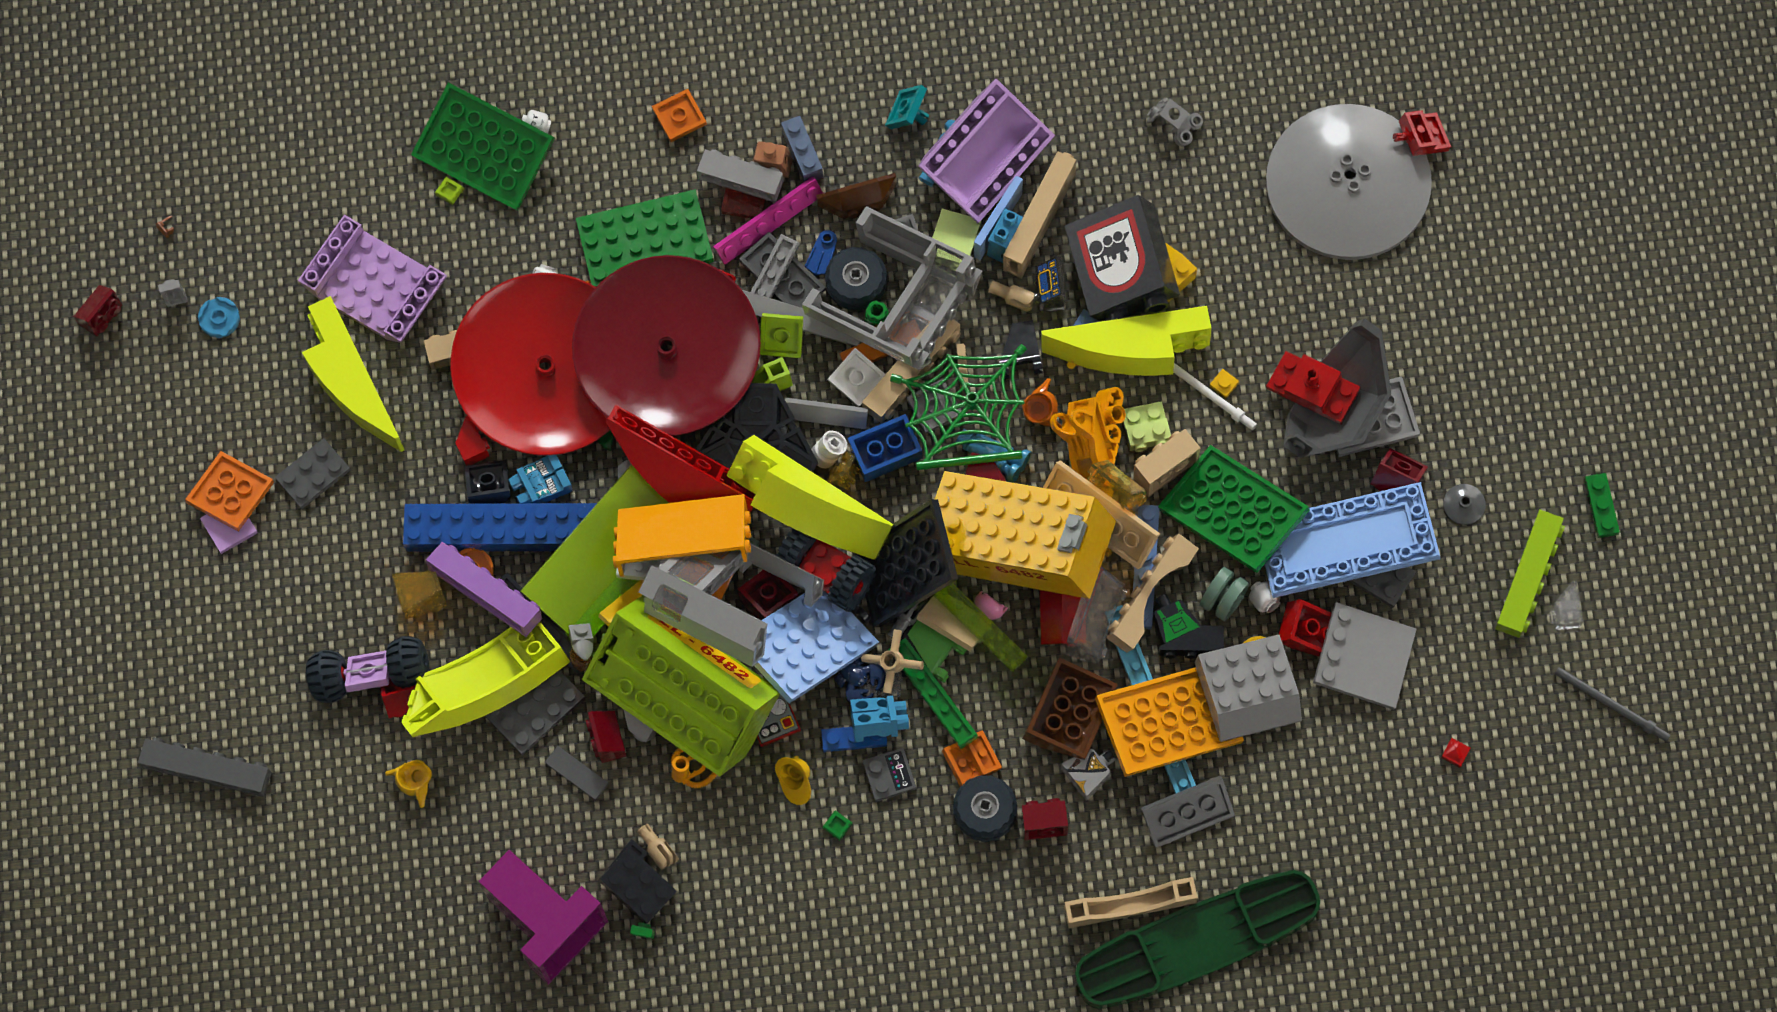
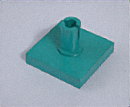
(907, 108)

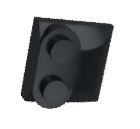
(487, 483)

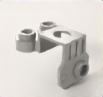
(1181, 125)

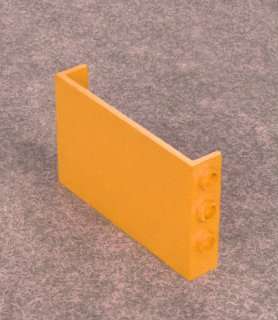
(682, 530)

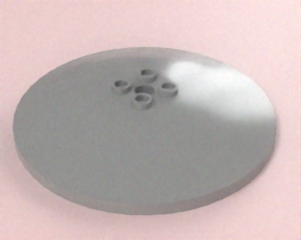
(1342, 214)

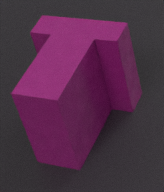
(554, 926)

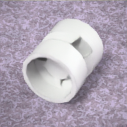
(829, 448)

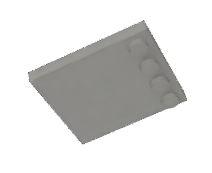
(1364, 656)

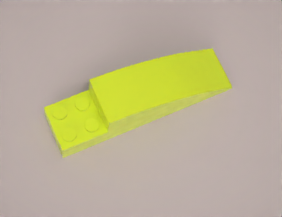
(1131, 344)
(343, 374)
(806, 501)

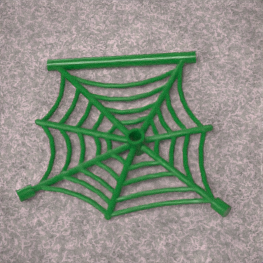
(971, 402)

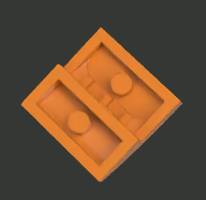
(972, 760)

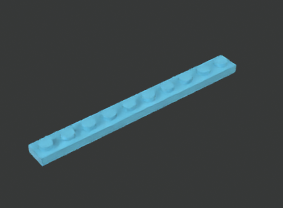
(1138, 672)

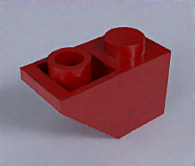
(470, 444)

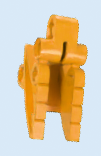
(1088, 428)

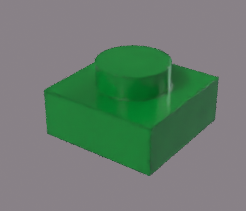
(642, 930)

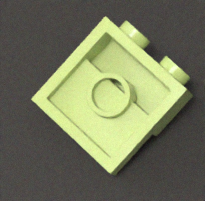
(1146, 426)

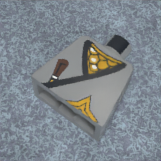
(1090, 773)

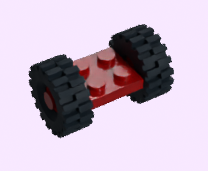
(844, 576)

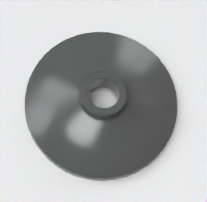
(1462, 513)

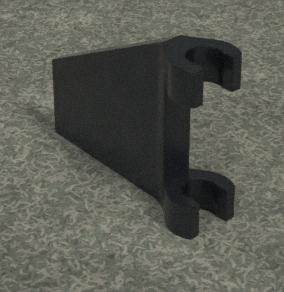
(1023, 334)

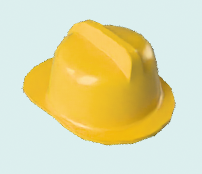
(793, 778)

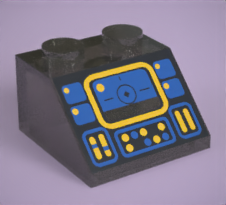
(1050, 285)

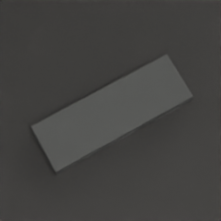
(576, 773)

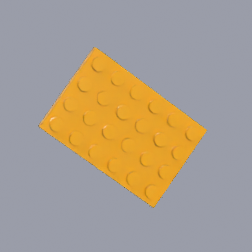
(1160, 722)

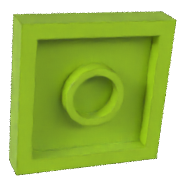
(781, 335)

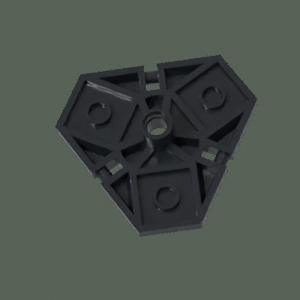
(760, 414)

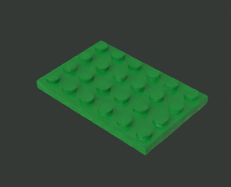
(483, 146)
(642, 231)
(1233, 508)

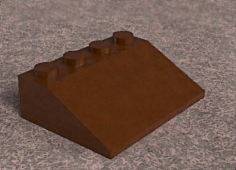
(1067, 710)

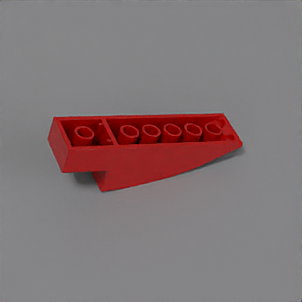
(670, 465)

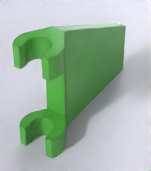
(933, 648)

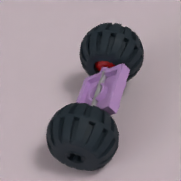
(332, 678)

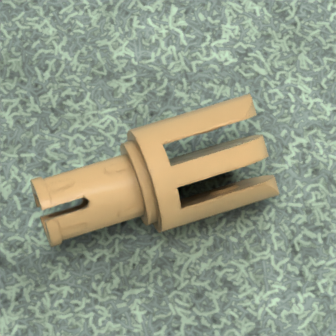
(1013, 295)
(657, 848)

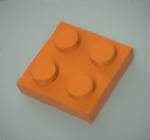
(679, 115)

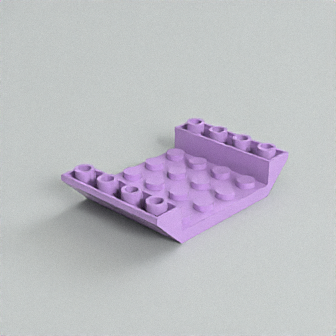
(371, 281)

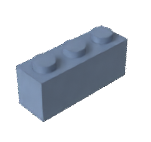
(802, 149)

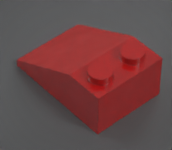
(1304, 627)

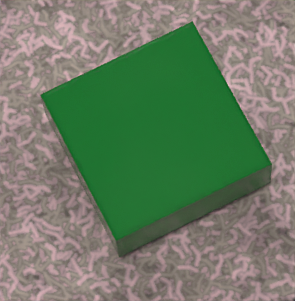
(837, 825)

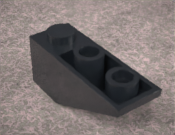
(1195, 642)

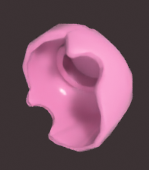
(989, 606)

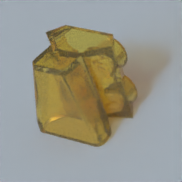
(419, 592)

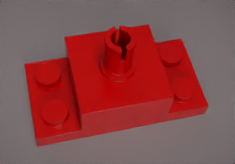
(1313, 386)

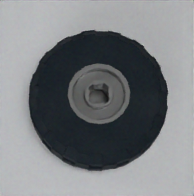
(855, 278)
(985, 808)

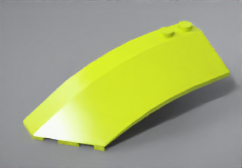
(483, 680)

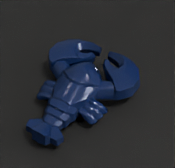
(856, 676)

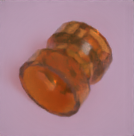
(575, 659)

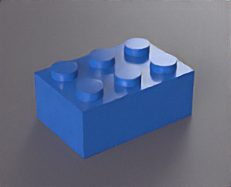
(885, 448)

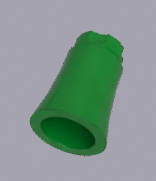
(875, 313)

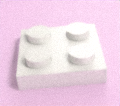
(856, 377)

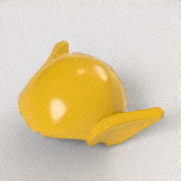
(413, 779)

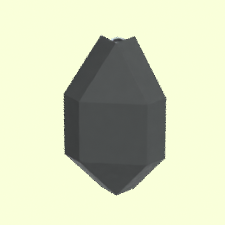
(1361, 361)

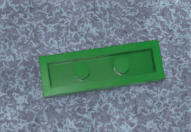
(1602, 505)

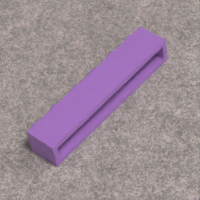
(484, 589)

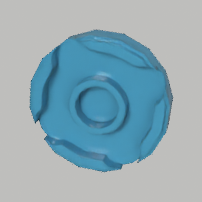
(218, 317)

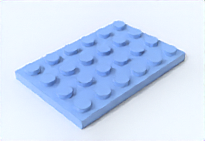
(810, 645)

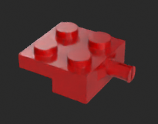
(1422, 133)

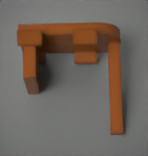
(166, 232)

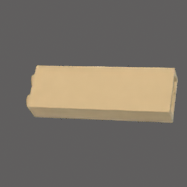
(1039, 214)

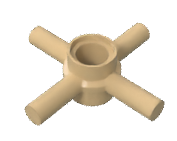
(899, 665)

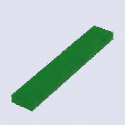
(937, 699)

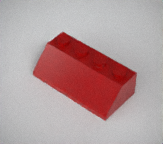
(1056, 616)

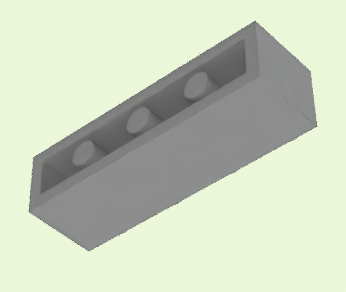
(740, 175)

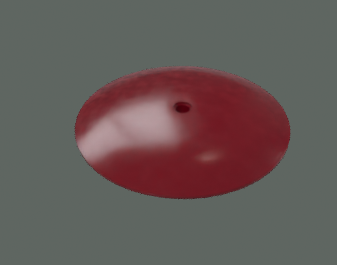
(658, 305)

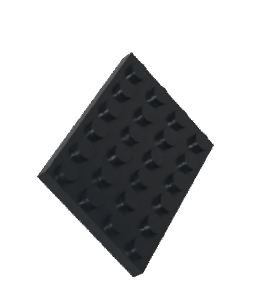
(910, 564)

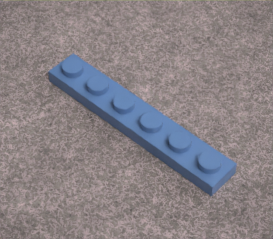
(1150, 516)

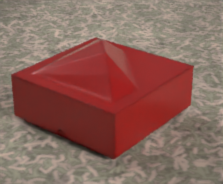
(1455, 752)

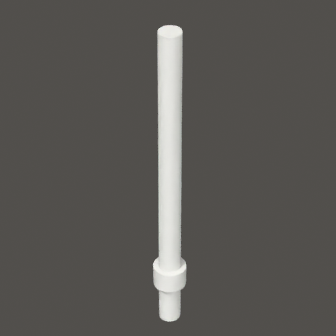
(1236, 414)

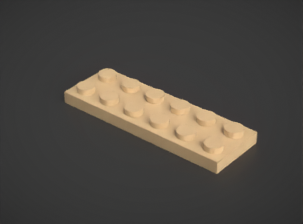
(1130, 537)

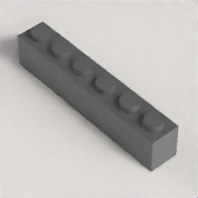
(205, 767)

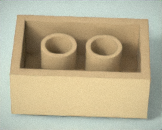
(1166, 462)

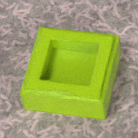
(449, 190)

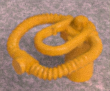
(681, 771)

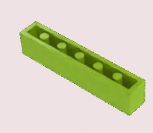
(1529, 574)

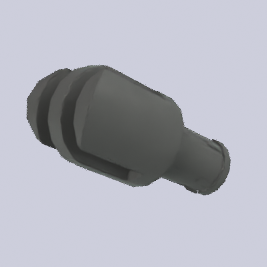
(904, 620)

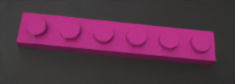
(767, 220)

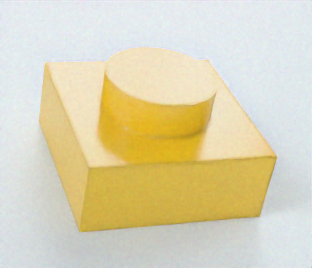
(1224, 383)

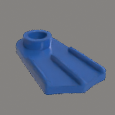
(821, 253)

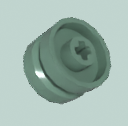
(1227, 596)

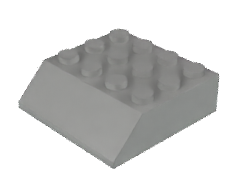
(1249, 688)

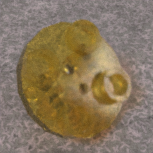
(842, 473)

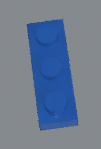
(843, 739)

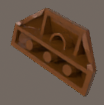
(852, 199)

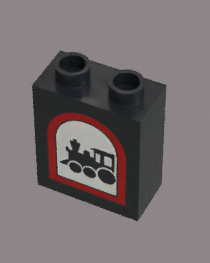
(1122, 260)

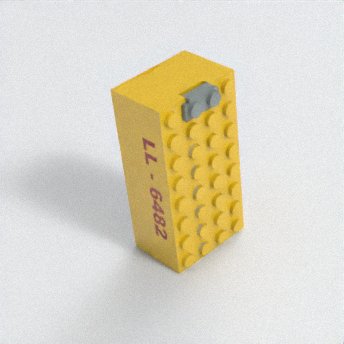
(1024, 533)

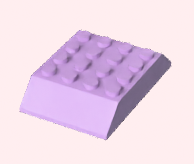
(985, 150)

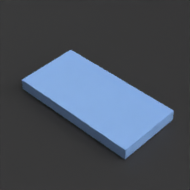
(1007, 202)

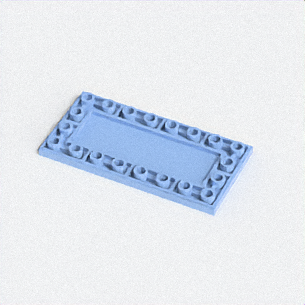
(1354, 541)

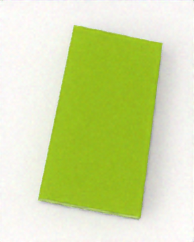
(584, 561)

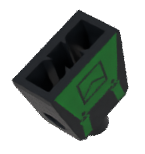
(1173, 619)

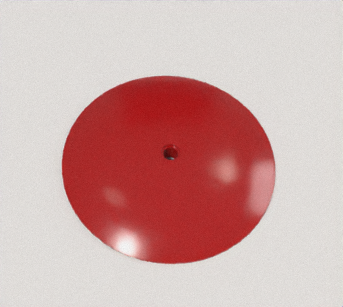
(499, 362)

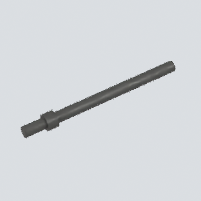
(1649, 726)

